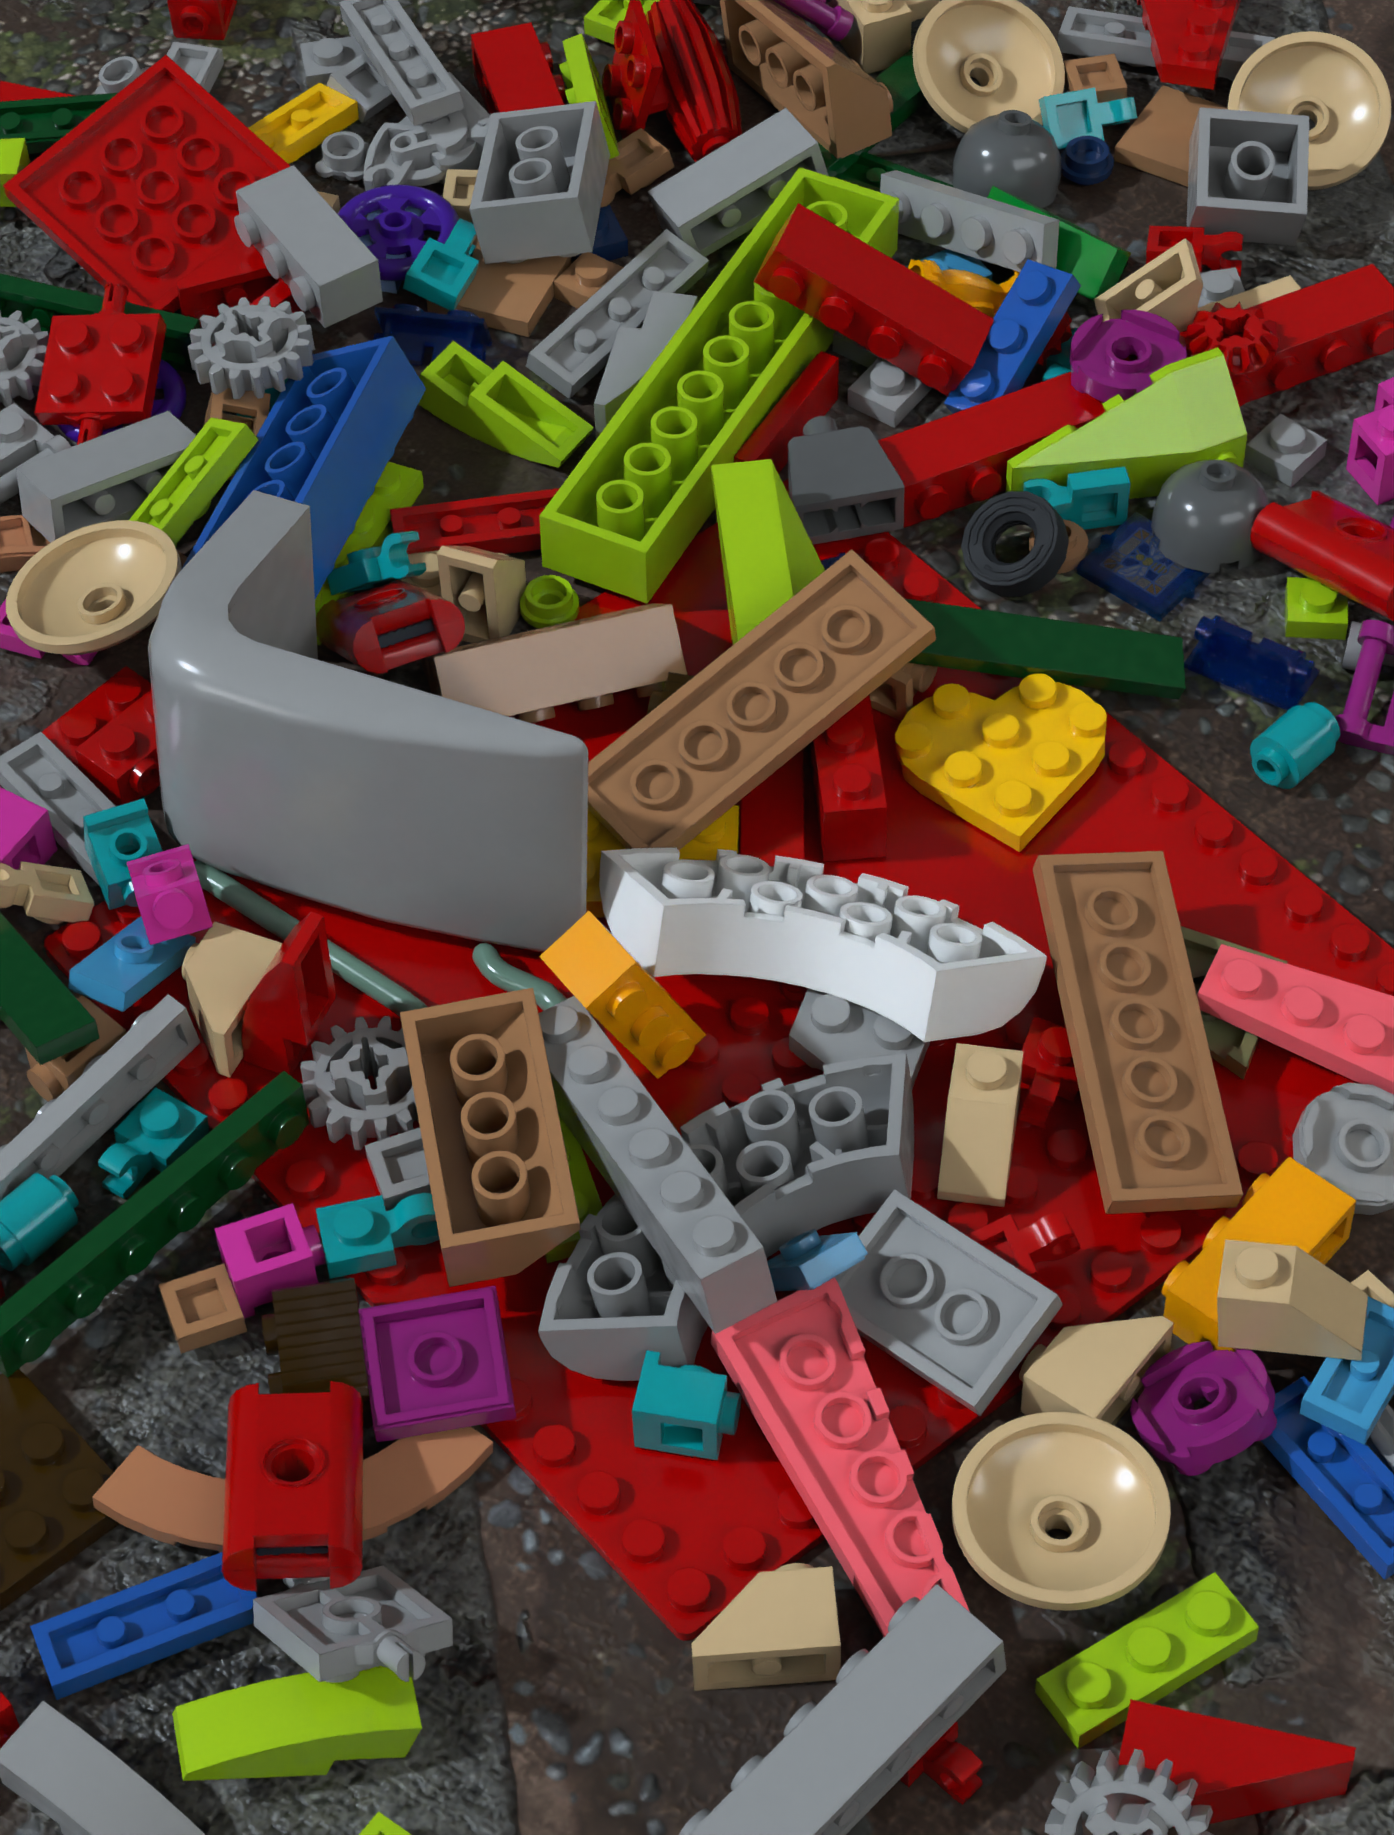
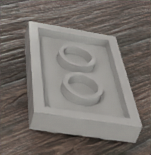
(944, 1302)

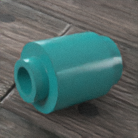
(1294, 745)
(35, 1219)

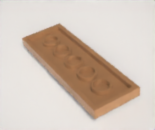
(755, 707)
(1136, 1033)

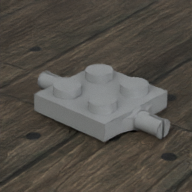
(354, 1626)

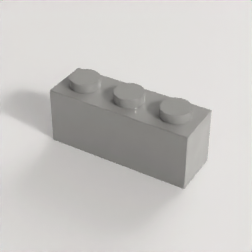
(735, 183)
(308, 246)
(101, 476)

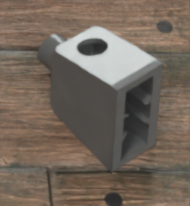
(843, 482)

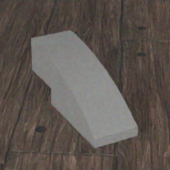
(637, 350)
(83, 1782)

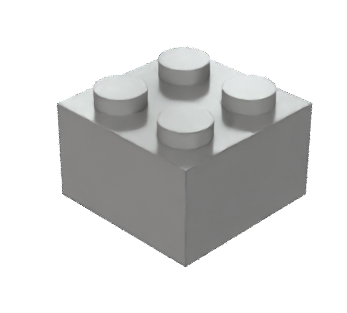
(1249, 174)

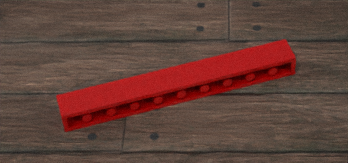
(967, 452)

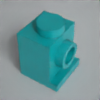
(114, 839)
(683, 1409)

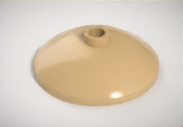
(997, 45)
(1333, 86)
(92, 587)
(1069, 1477)

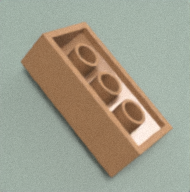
(806, 75)
(562, 664)
(490, 1134)

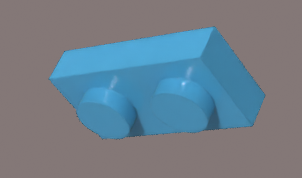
(1353, 1392)

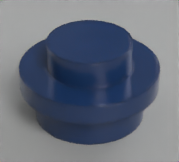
(1086, 160)

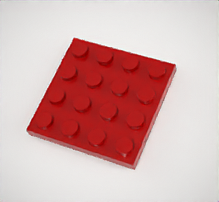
(146, 184)

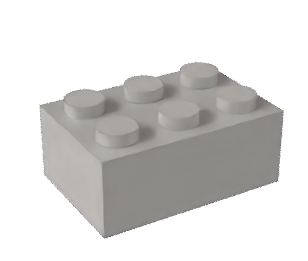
(540, 183)

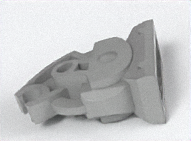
(424, 152)

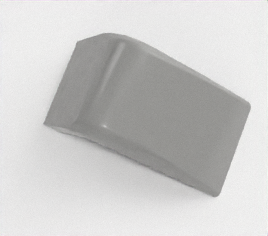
(346, 777)

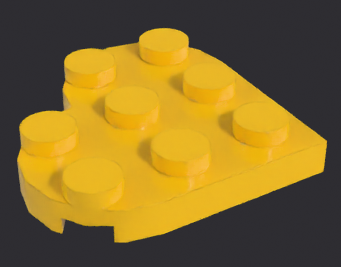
(1006, 758)

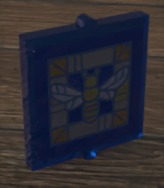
(1137, 571)

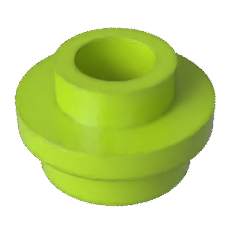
(549, 602)

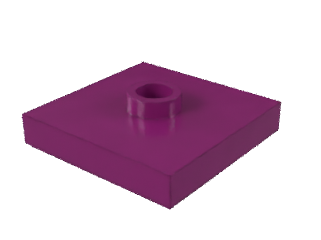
(436, 1364)

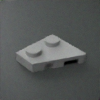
(840, 1030)

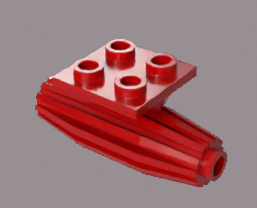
(674, 66)

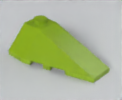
(1170, 424)
(761, 543)

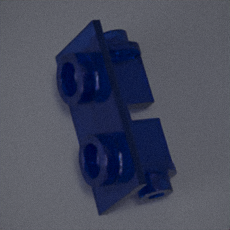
(417, 329)
(1261, 669)

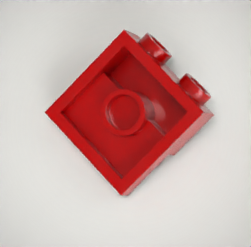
(113, 737)

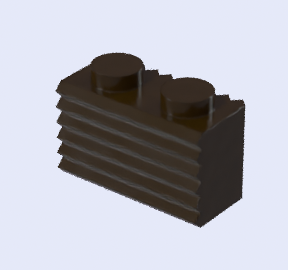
(317, 1340)

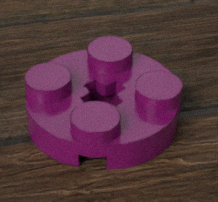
(1100, 345)
(1201, 1437)

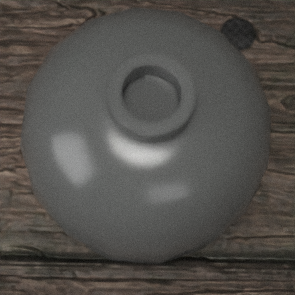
(1011, 155)
(1208, 515)

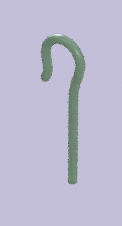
(356, 971)

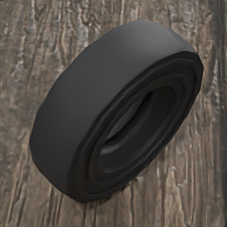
(1033, 570)

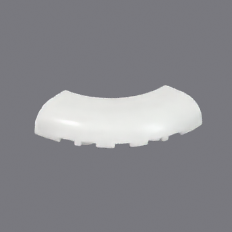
(819, 933)

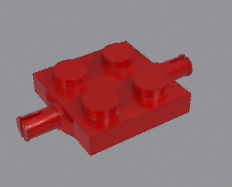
(101, 367)

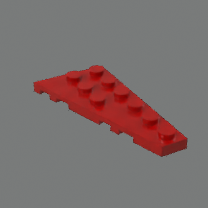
(1189, 38)

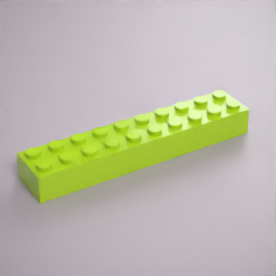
(737, 353)

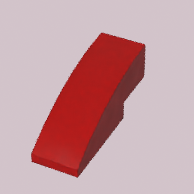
(290, 999)

